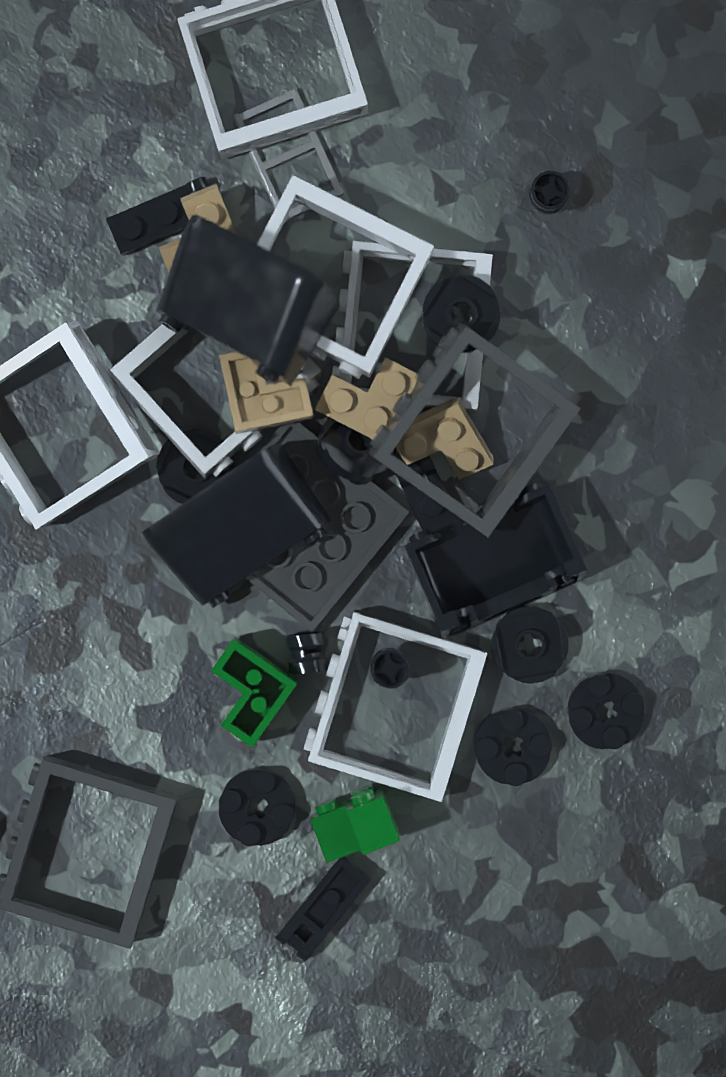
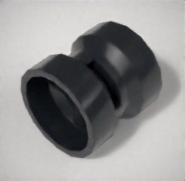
(552, 186)
(302, 661)
(393, 671)

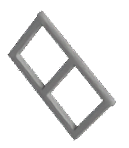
(313, 144)

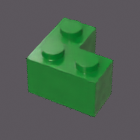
(262, 685)
(355, 825)

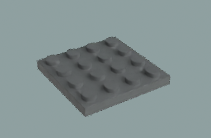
(315, 576)

